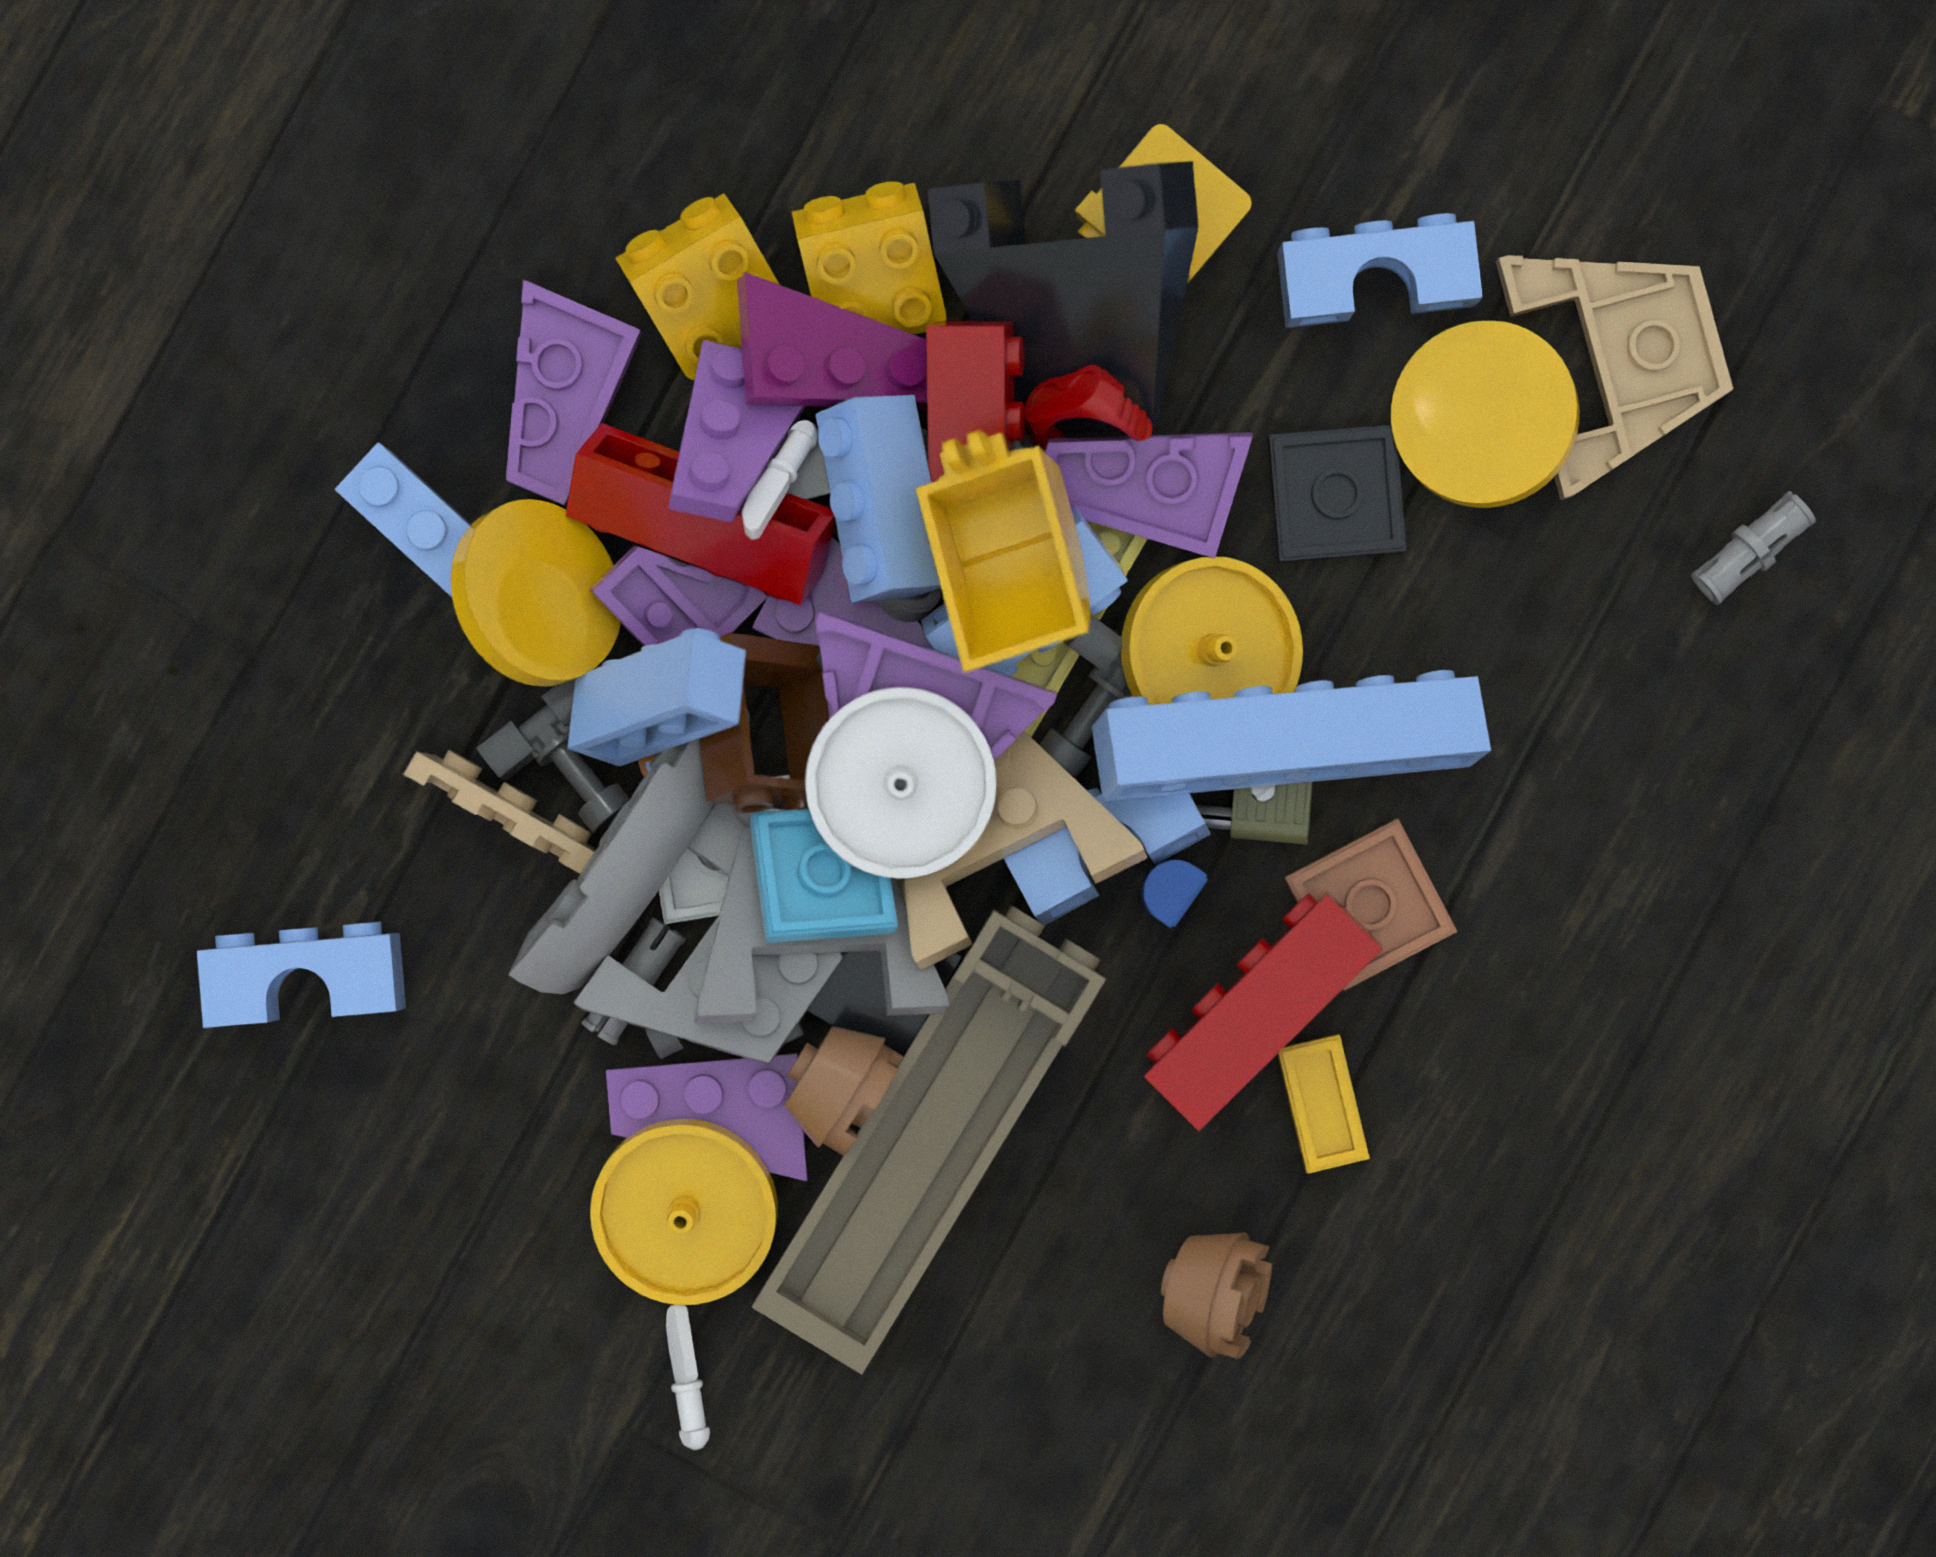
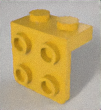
(1218, 199)
(872, 256)
(691, 277)

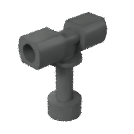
(1103, 649)
(546, 741)

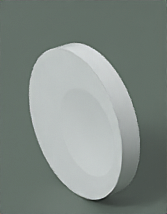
(900, 782)

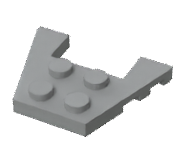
(729, 976)
(783, 982)

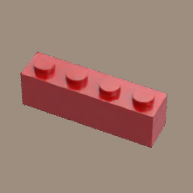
(972, 384)
(626, 489)
(1262, 1009)

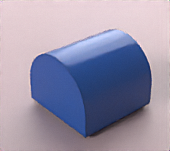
(1170, 890)

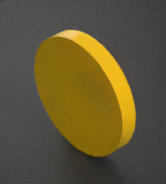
(1485, 414)
(526, 593)
(1211, 631)
(684, 1211)

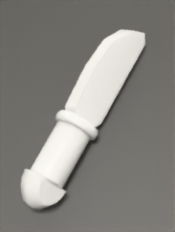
(775, 481)
(687, 1387)

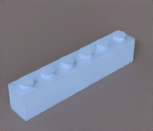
(1289, 736)

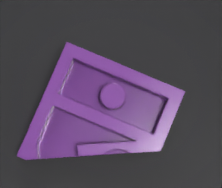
(664, 596)

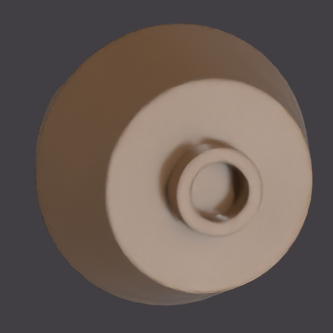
(840, 1085)
(1216, 1291)

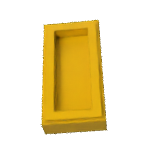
(1322, 1103)

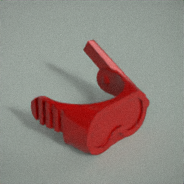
(1082, 394)

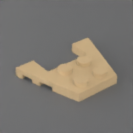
(1647, 344)
(1030, 803)

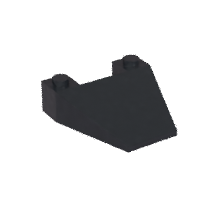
(1078, 299)

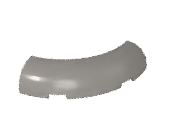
(619, 876)

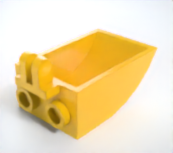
(1004, 549)

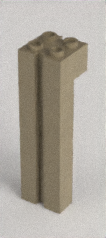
(930, 1138)

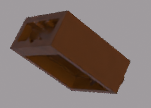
(805, 711)

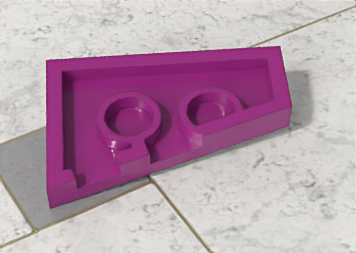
(820, 353)

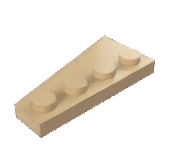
(506, 806)

